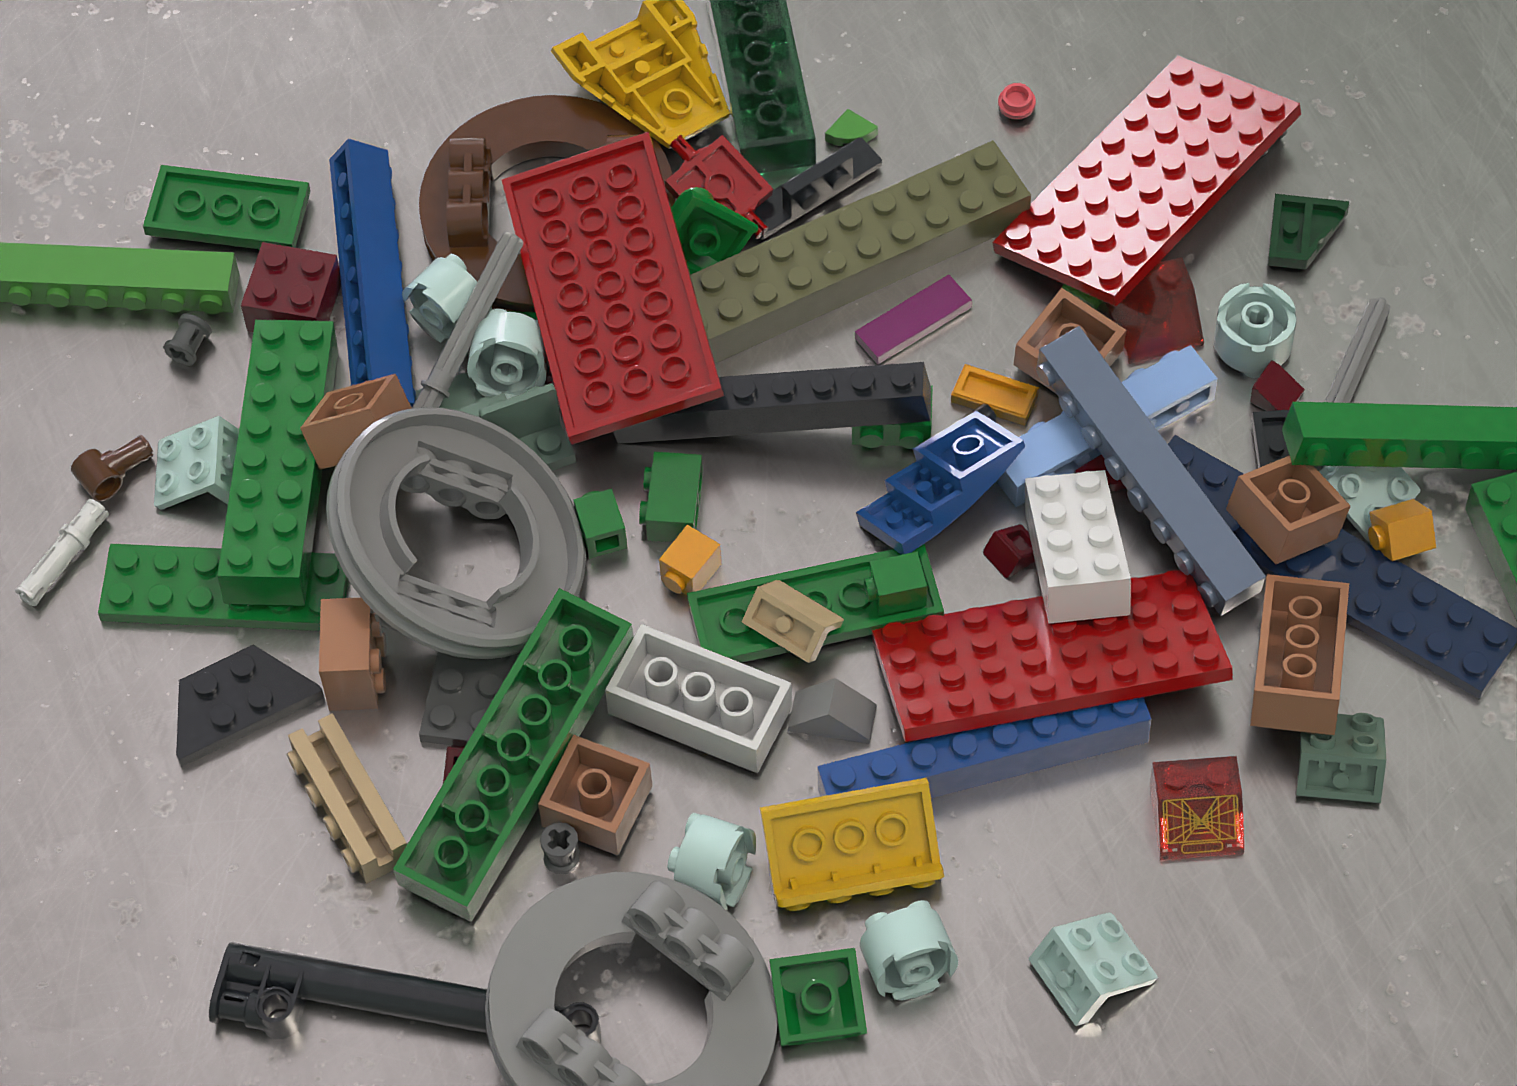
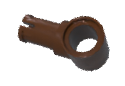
(103, 473)

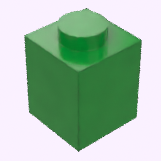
(600, 523)
(896, 584)

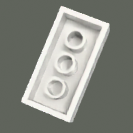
(1077, 547)
(699, 698)

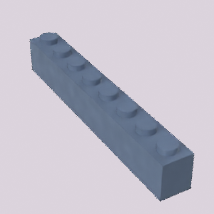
(1149, 471)

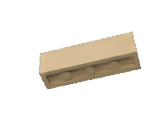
(348, 798)

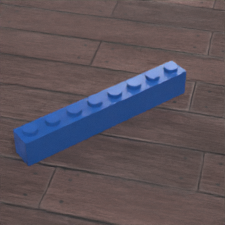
(370, 265)
(994, 752)

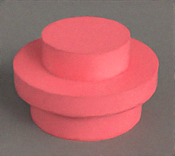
(1016, 101)

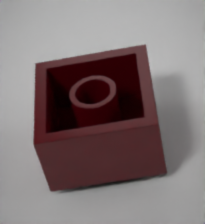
(291, 285)

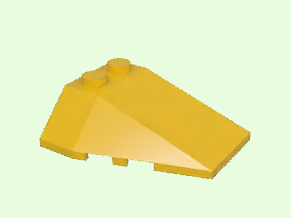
(651, 72)

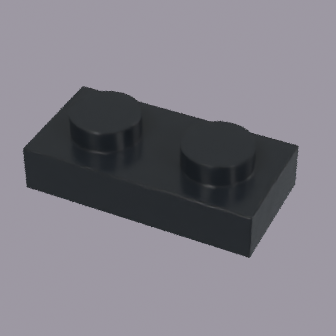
(1269, 436)

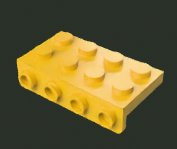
(851, 844)

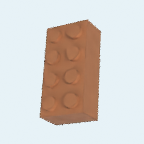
(1300, 655)

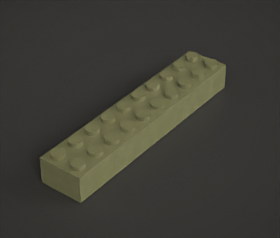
(858, 249)

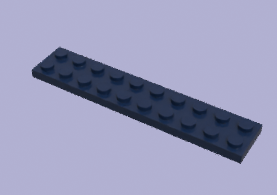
(1383, 596)

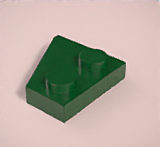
(1302, 228)

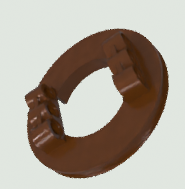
(458, 178)

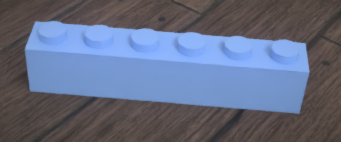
(1164, 393)

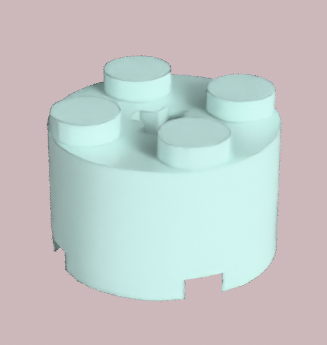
(440, 295)
(1255, 328)
(507, 354)
(714, 858)
(907, 951)

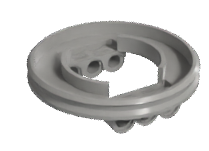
(464, 464)
(545, 1049)

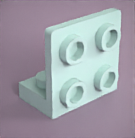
(196, 462)
(1369, 490)
(1089, 963)

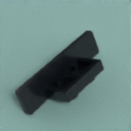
(817, 185)

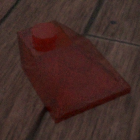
(1159, 313)

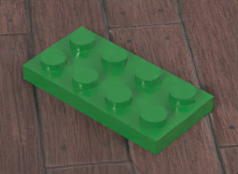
(226, 208)

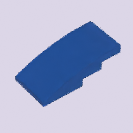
(942, 483)

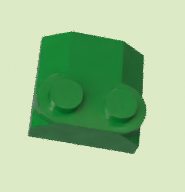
(708, 229)
(818, 997)

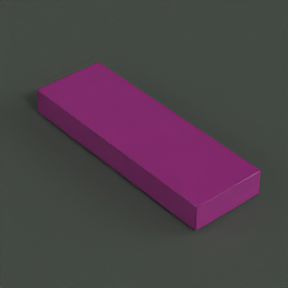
(913, 319)

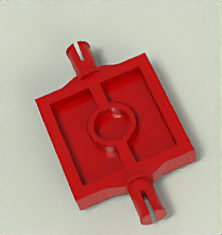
(724, 175)

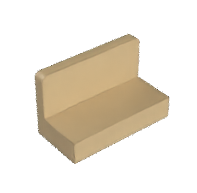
(790, 619)

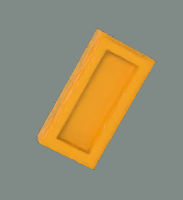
(1005, 396)

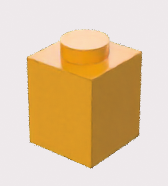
(1402, 529)
(689, 561)

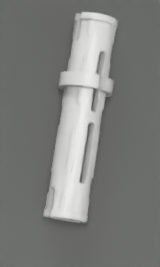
(71, 540)

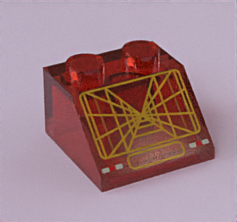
(1197, 807)

